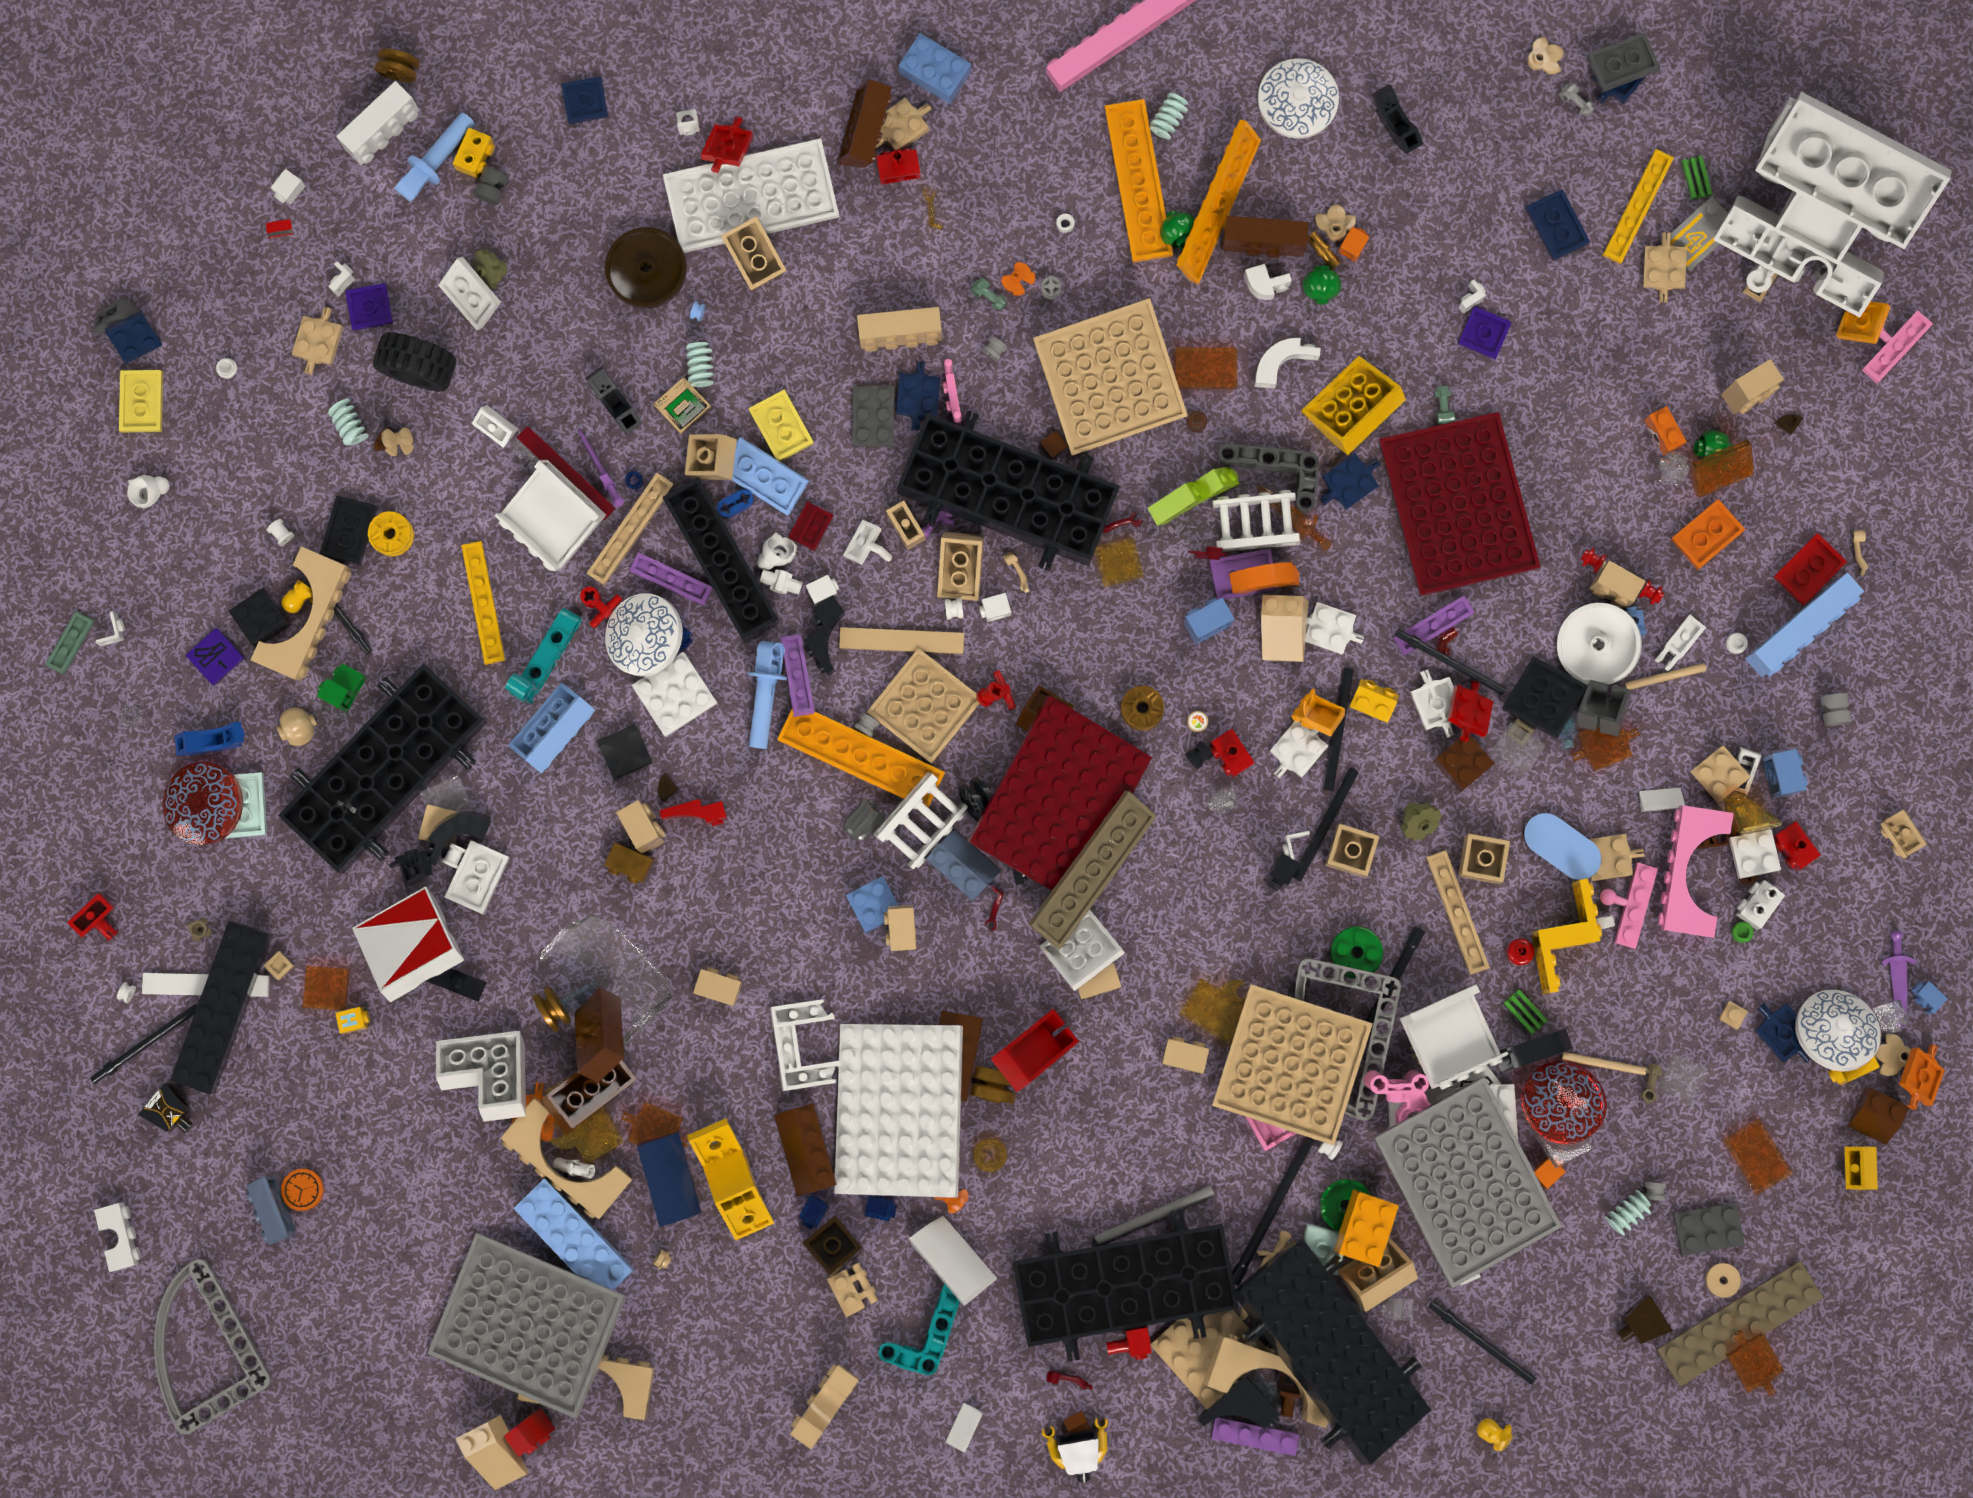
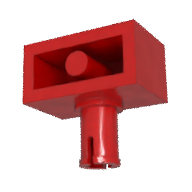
(898, 166)
(1231, 753)
(1795, 846)
(93, 916)
(1135, 1343)
(530, 1432)

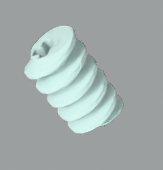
(1167, 115)
(698, 364)
(346, 424)
(1629, 1212)

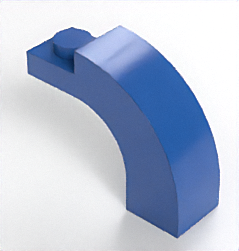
(209, 741)

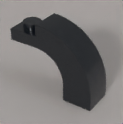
(455, 824)
(1535, 1050)

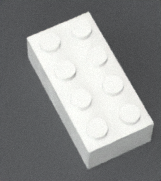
(378, 123)

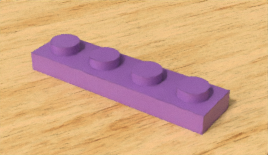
(671, 579)
(1437, 623)
(797, 676)
(1255, 1436)

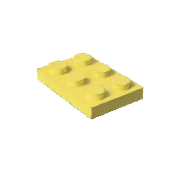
(141, 401)
(781, 426)

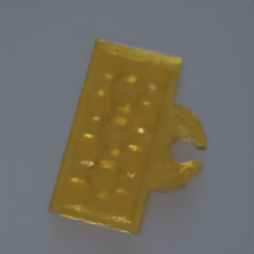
(1215, 1008)
(592, 1137)

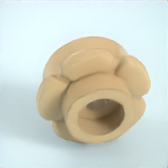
(662, 1259)

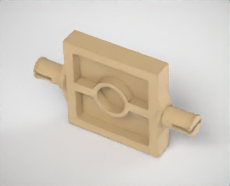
(903, 125)
(1664, 267)
(317, 340)
(1615, 857)

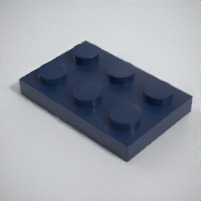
(1557, 225)

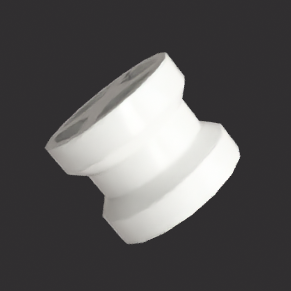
(954, 608)
(1330, 1150)

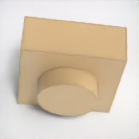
(279, 965)
(1733, 1015)

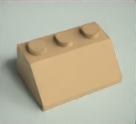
(1374, 1284)

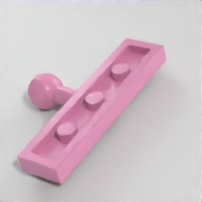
(1896, 346)
(1634, 904)

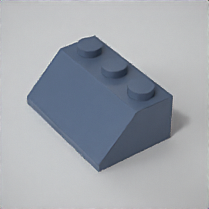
(963, 865)
(270, 1210)

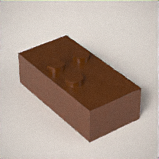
(1265, 236)
(599, 1035)
(971, 1036)
(582, 1097)

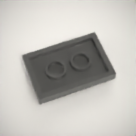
(1623, 62)
(873, 416)
(1708, 1229)

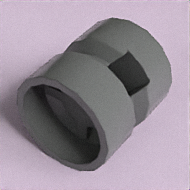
(491, 186)

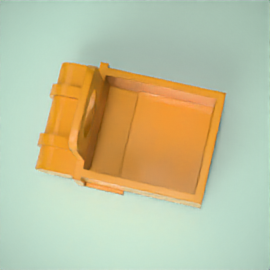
(1318, 713)

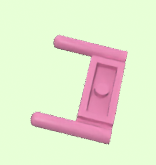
(950, 387)

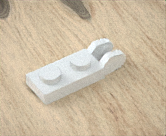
(1681, 640)

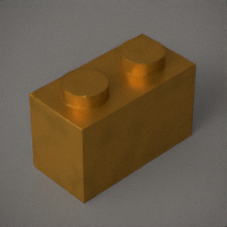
(629, 863)

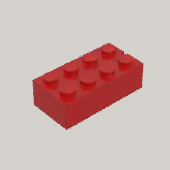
(1034, 1050)

